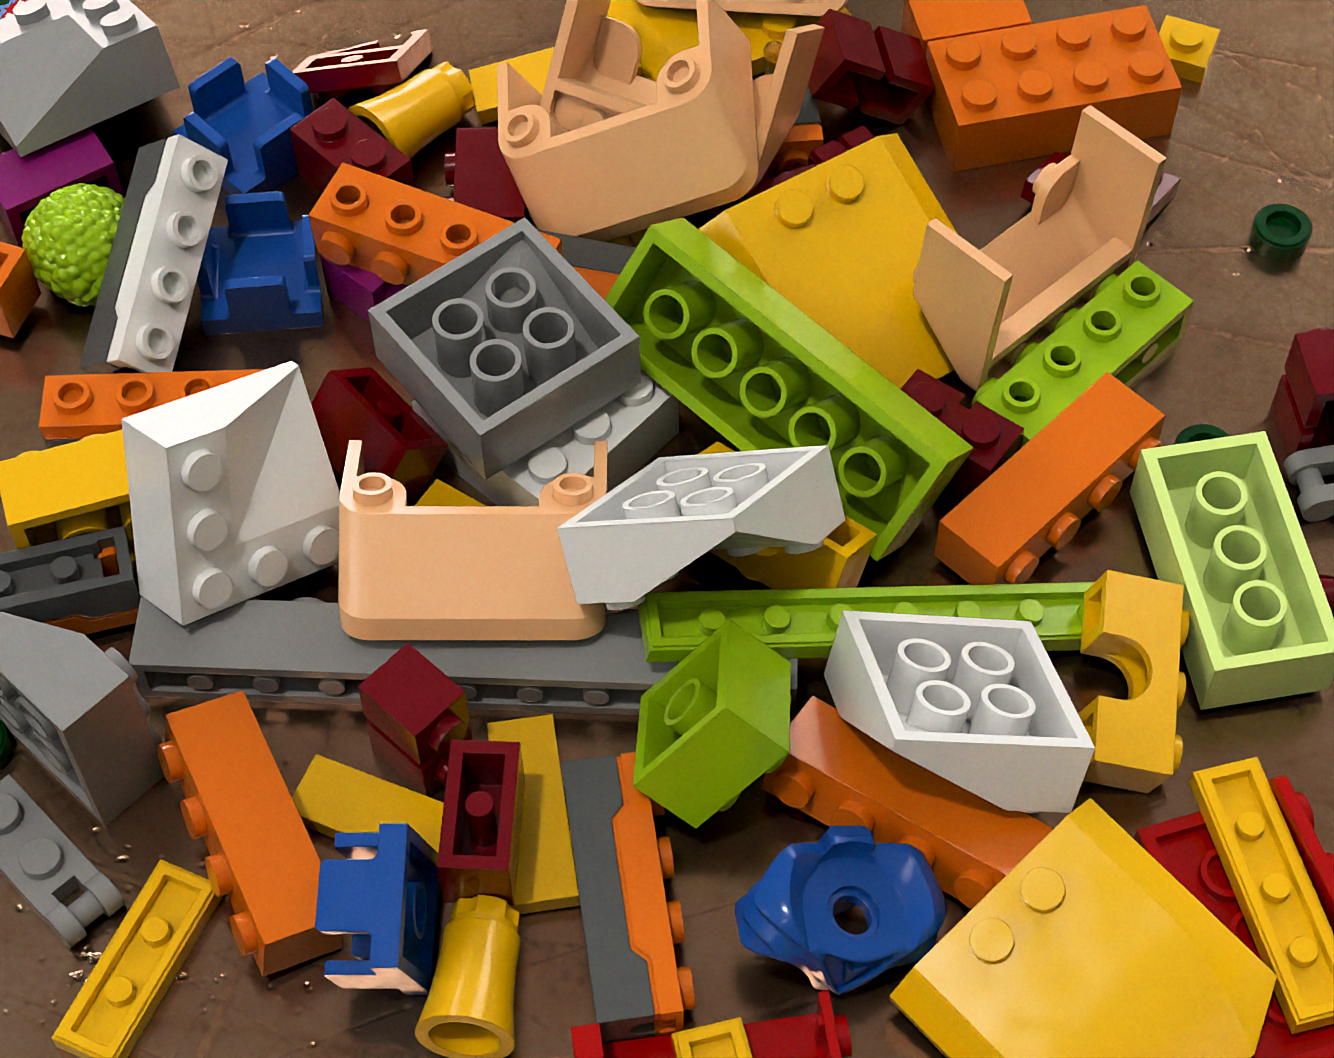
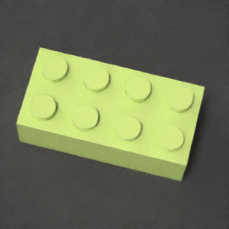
(1251, 589)

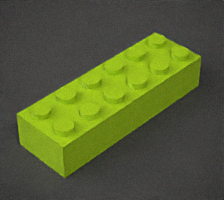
(781, 379)

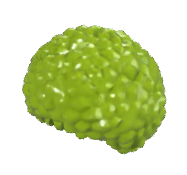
(72, 240)

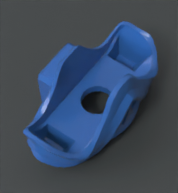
(808, 883)

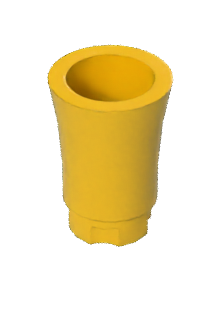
(419, 108)
(474, 982)

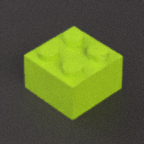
(713, 725)

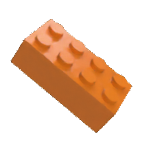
(1026, 85)

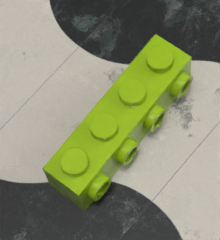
(1117, 332)

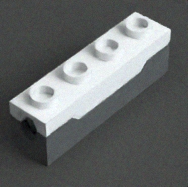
(154, 259)

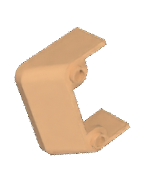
(597, 79)
(648, 163)
(1020, 284)
(460, 566)

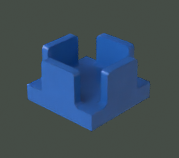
(248, 123)
(260, 269)
(388, 902)

